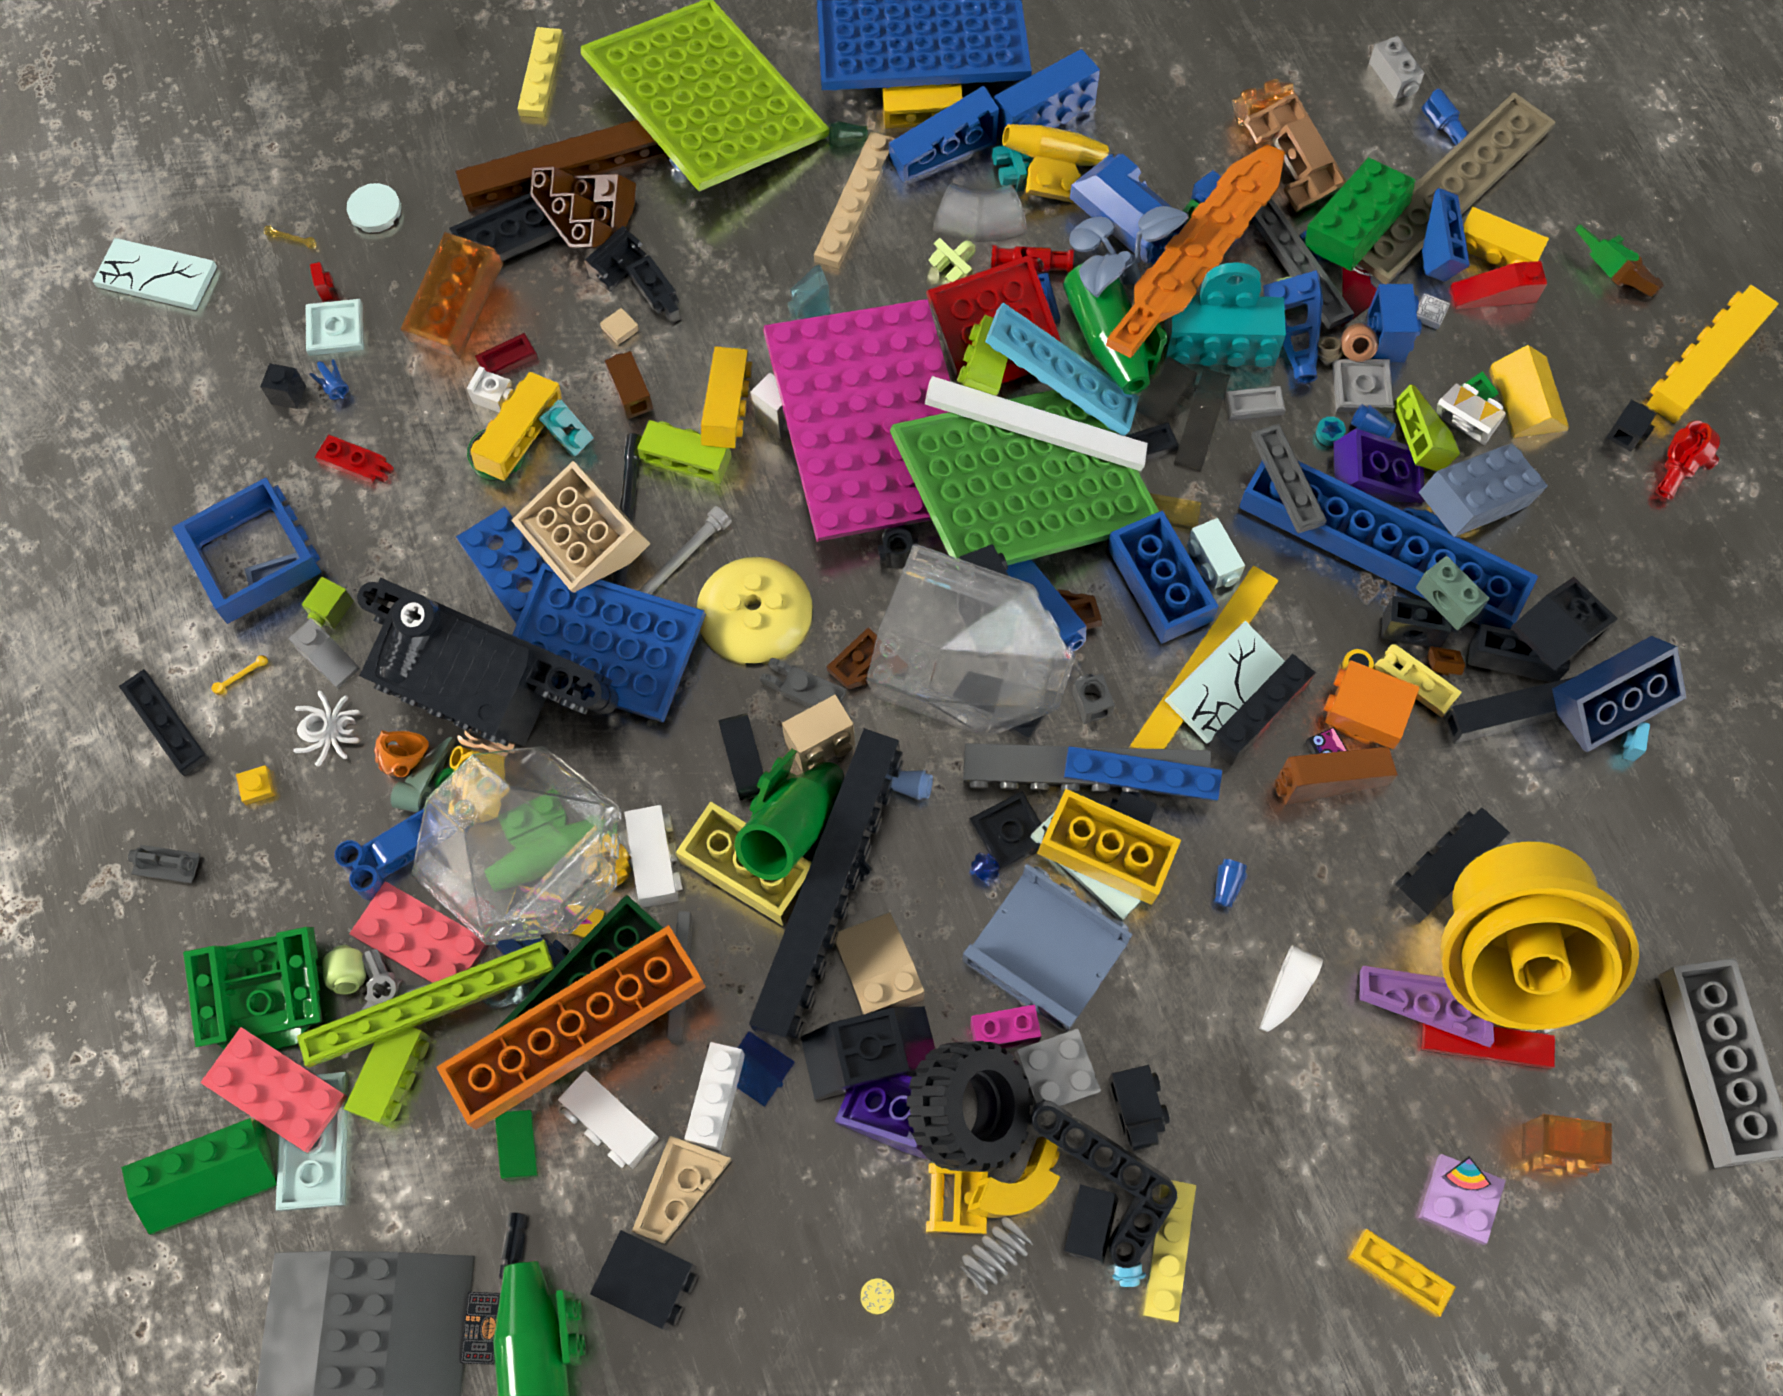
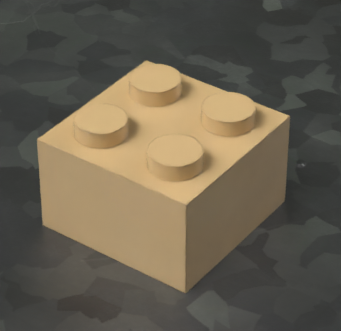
(819, 733)

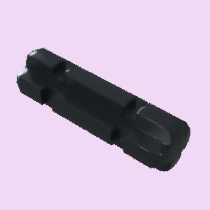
(513, 1240)

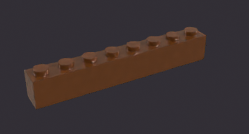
(579, 156)

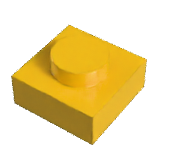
(255, 785)

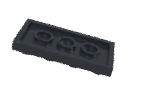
(509, 227)

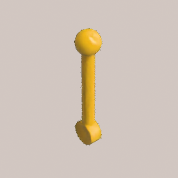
(219, 688)

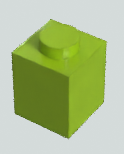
(327, 603)

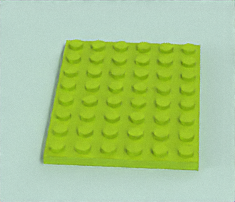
(704, 93)

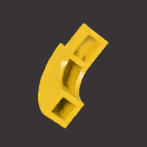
(1036, 1183)

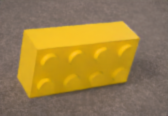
(1109, 847)

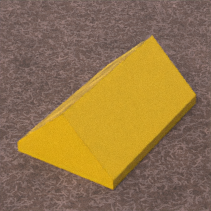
(1529, 393)

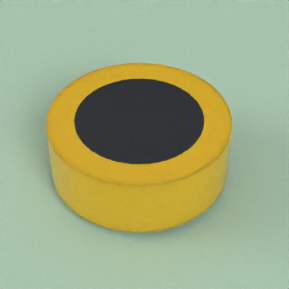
(1359, 656)

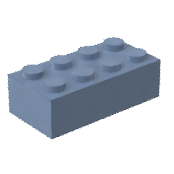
(1482, 489)

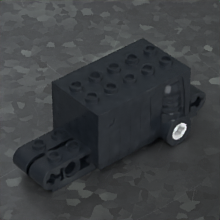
(470, 668)

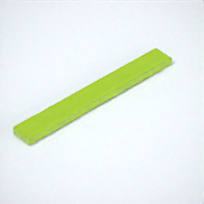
(425, 1003)

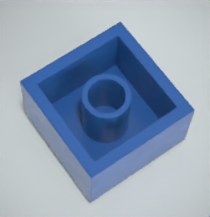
(1394, 321)

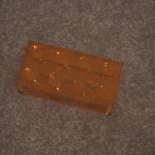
(452, 295)

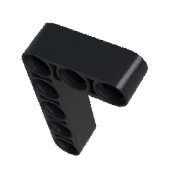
(1113, 1169)

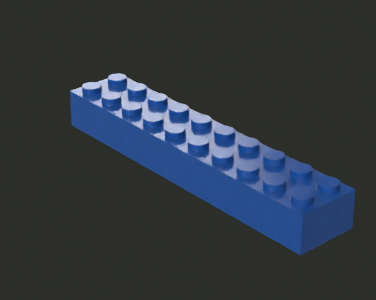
(1393, 542)

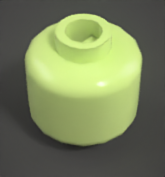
(343, 970)

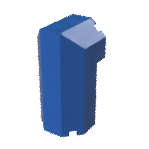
(1117, 194)

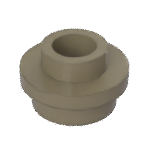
(1329, 349)

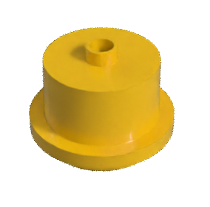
(1536, 939)

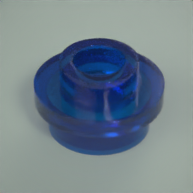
(985, 867)

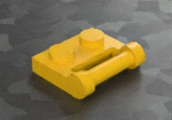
(964, 1188)

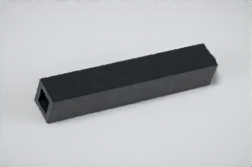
(1502, 712)

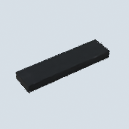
(164, 722)

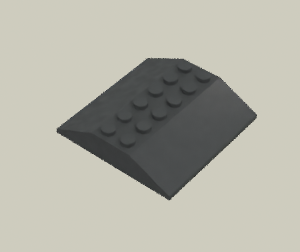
(365, 1324)

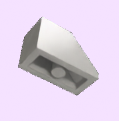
(323, 653)

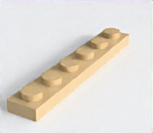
(853, 201)

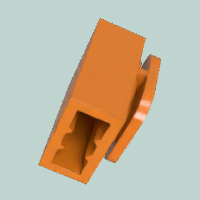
(1370, 705)

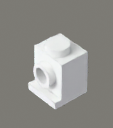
(489, 389)

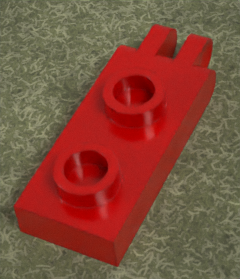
(353, 460)

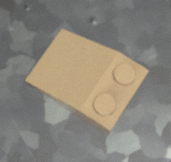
(879, 965)

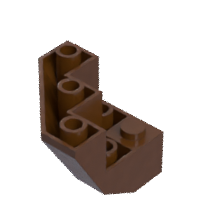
(583, 207)

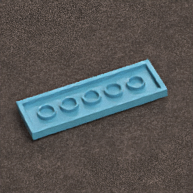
(1061, 369)

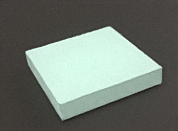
(334, 327)

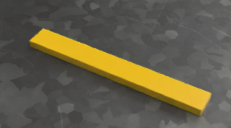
(1241, 607)

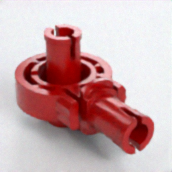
(1687, 454)

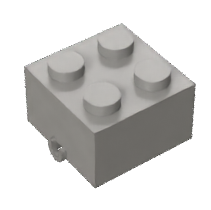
(1058, 1069)

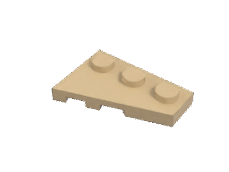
(676, 1187)

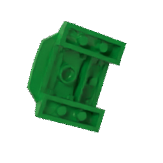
(257, 986)

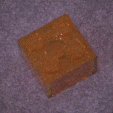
(1566, 1144)

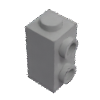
(1396, 67)

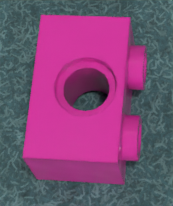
(1007, 1027)

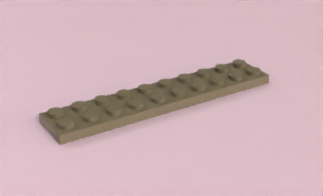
(1464, 171)

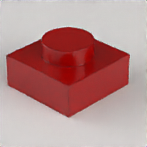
(322, 281)

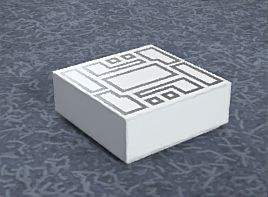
(1431, 311)

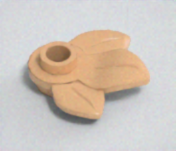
(479, 742)

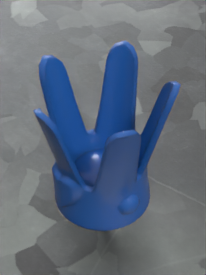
(332, 382)

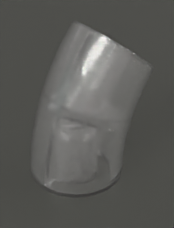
(980, 214)

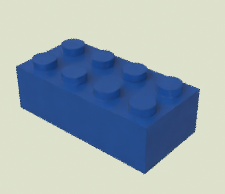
(1051, 94)
(1162, 577)

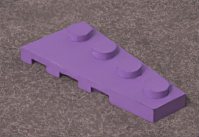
(1424, 1000)

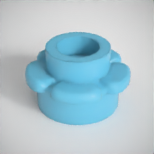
(1129, 1276)

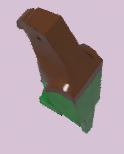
(1620, 263)

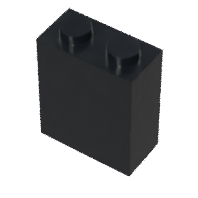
(644, 1281)

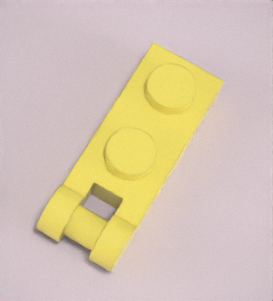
(1433, 691)

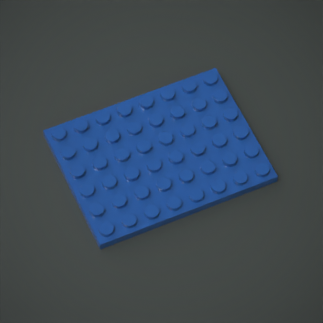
(920, 42)

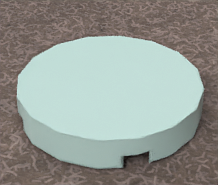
(373, 207)

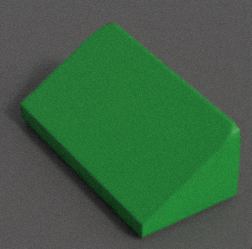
(516, 1145)

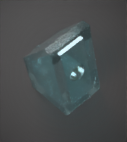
(810, 296)

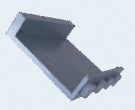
(1048, 947)

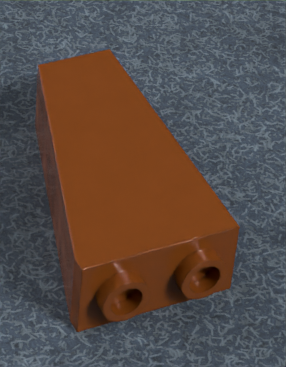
(1334, 774)

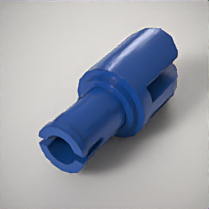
(1444, 116)

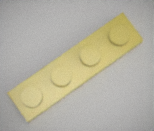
(540, 72)
(1170, 1256)

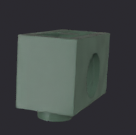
(1452, 592)

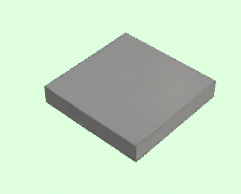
(1363, 384)

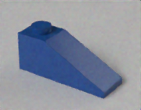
(1445, 241)

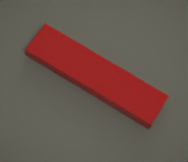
(1508, 1046)

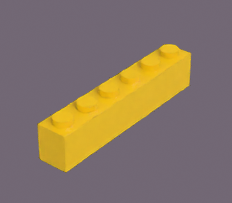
(1713, 352)

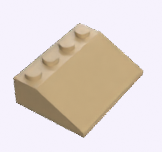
(579, 529)

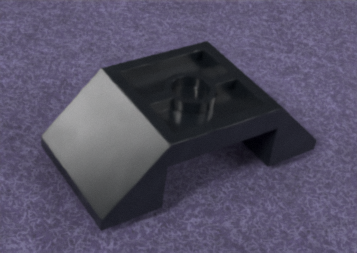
(1564, 623)
(866, 1049)

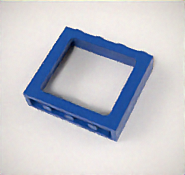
(230, 514)

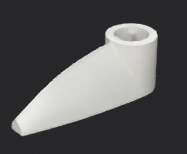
(1291, 987)

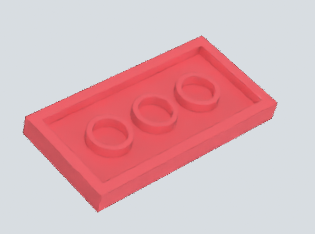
(417, 935)
(274, 1089)

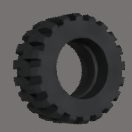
(938, 1106)

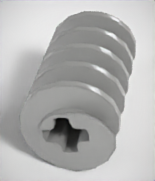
(995, 1254)

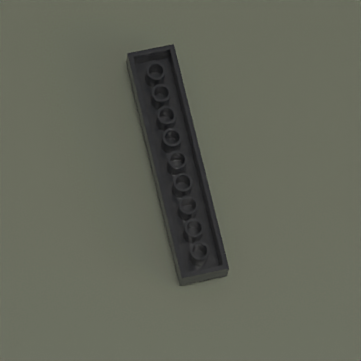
(827, 887)

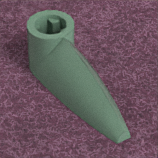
(420, 783)

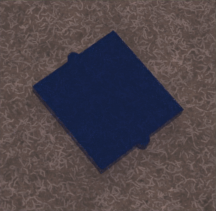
(762, 1069)

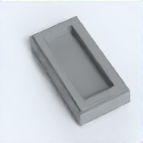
(1254, 403)

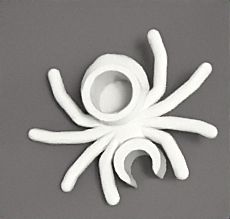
(326, 728)

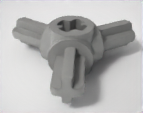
(382, 980)

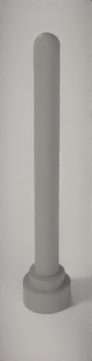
(716, 521)

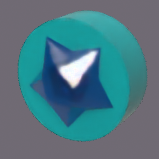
(1330, 430)

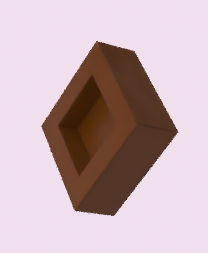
(1446, 661)

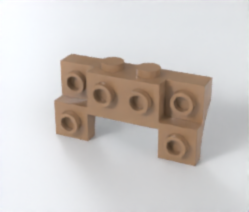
(1304, 149)

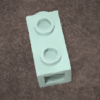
(1216, 554)

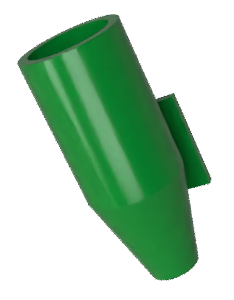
(1098, 320)
(787, 816)
(535, 1334)

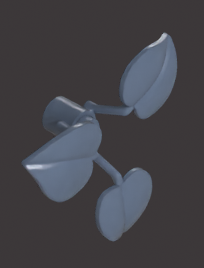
(1100, 270)

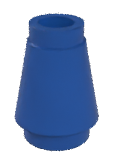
(1372, 421)
(1229, 881)

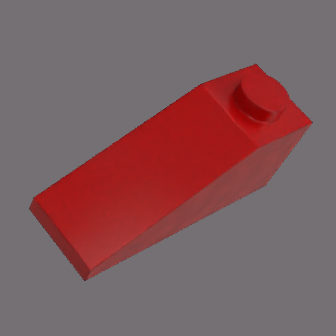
(1502, 286)

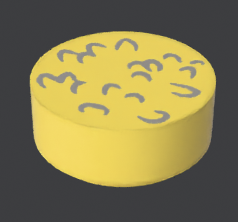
(877, 1296)

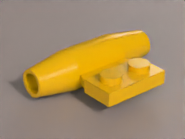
(1055, 157)

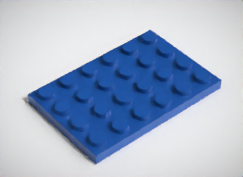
(617, 633)

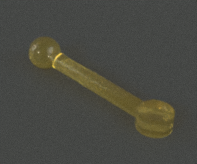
(309, 241)

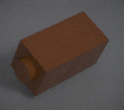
(629, 384)

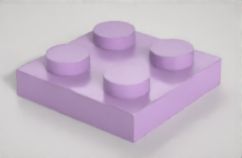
(1461, 1210)

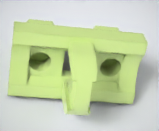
(958, 258)

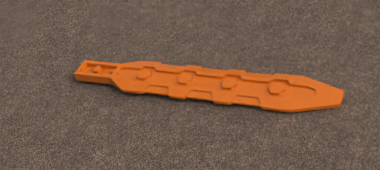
(1199, 246)

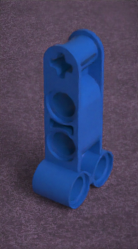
(380, 855)

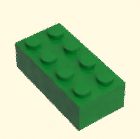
(1359, 213)

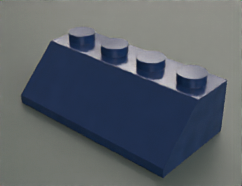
(1621, 692)

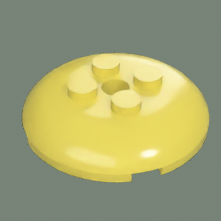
(755, 634)

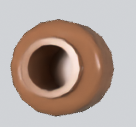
(1359, 342)

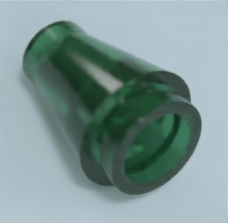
(846, 133)

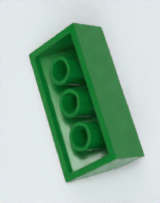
(200, 1175)

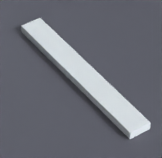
(1036, 423)

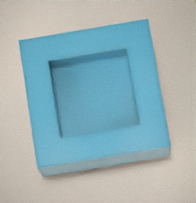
(1635, 741)

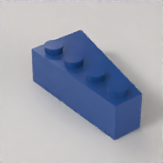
(946, 136)

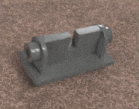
(164, 863)

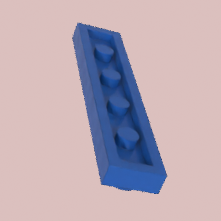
(1143, 773)

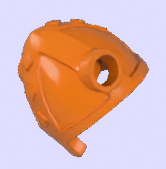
(399, 758)

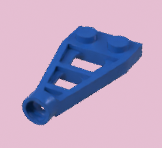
(1297, 292)

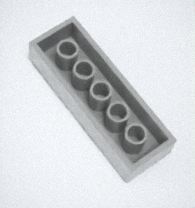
(1725, 1062)

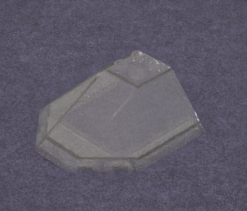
(968, 647)
(518, 845)

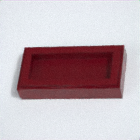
(507, 355)

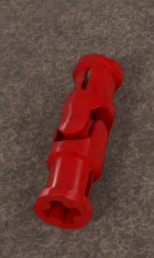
(1048, 260)

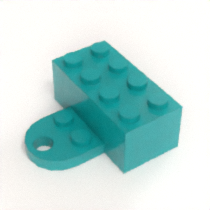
(1228, 322)

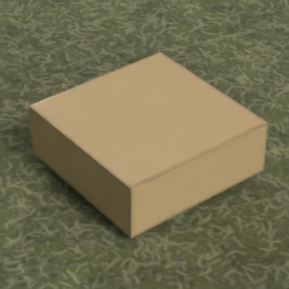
(619, 326)

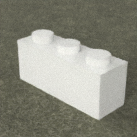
(653, 856)
(715, 1096)
(607, 1121)

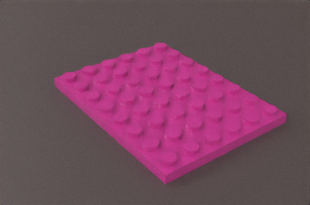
(841, 393)

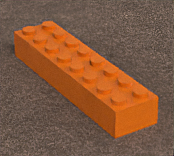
(570, 1028)

